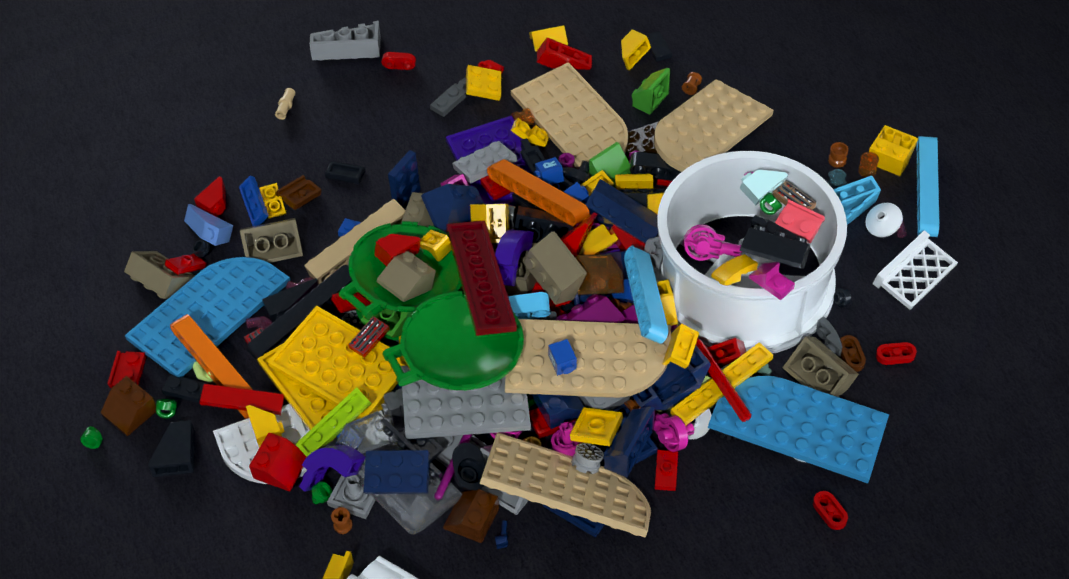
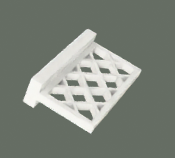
(901, 263)

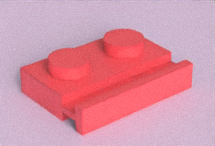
(800, 220)

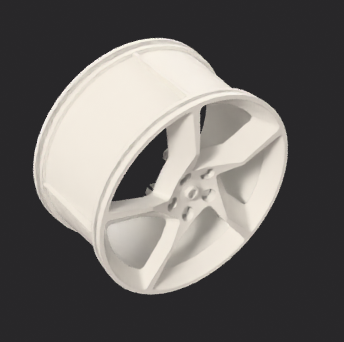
(744, 308)

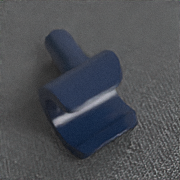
(501, 540)

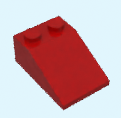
(576, 237)

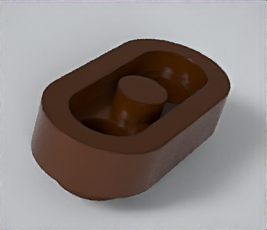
(854, 354)

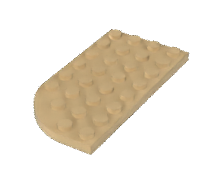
(572, 113)
(707, 125)
(609, 356)
(551, 480)

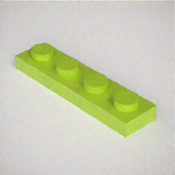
(334, 422)

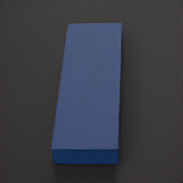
(253, 201)

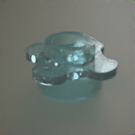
(837, 177)

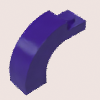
(509, 251)
(340, 457)

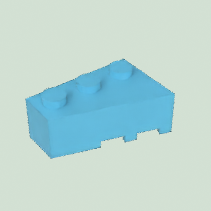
(858, 196)

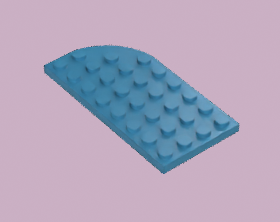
(216, 300)
(805, 425)

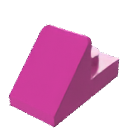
(770, 279)

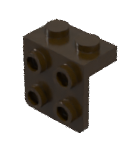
(642, 139)

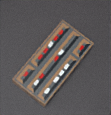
(789, 192)

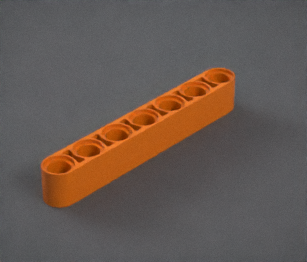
(538, 192)
(208, 355)

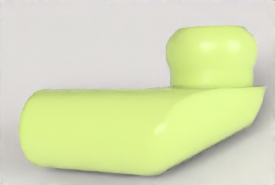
(200, 373)

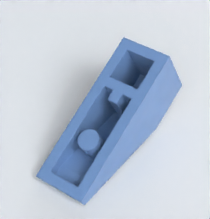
(208, 226)

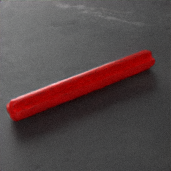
(725, 386)

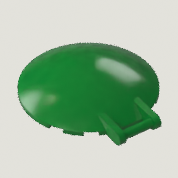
(366, 268)
(446, 352)

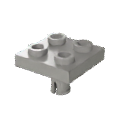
(351, 495)

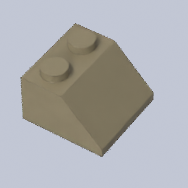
(407, 276)

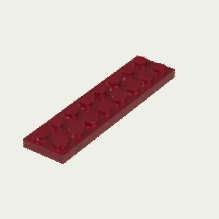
(481, 278)

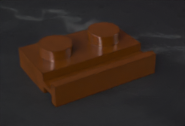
(299, 192)

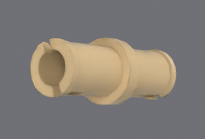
(285, 103)

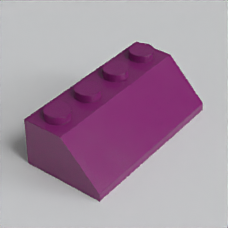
(595, 309)

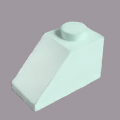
(760, 183)

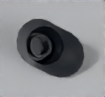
(468, 466)

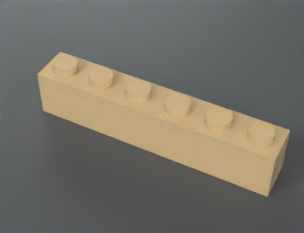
(339, 252)

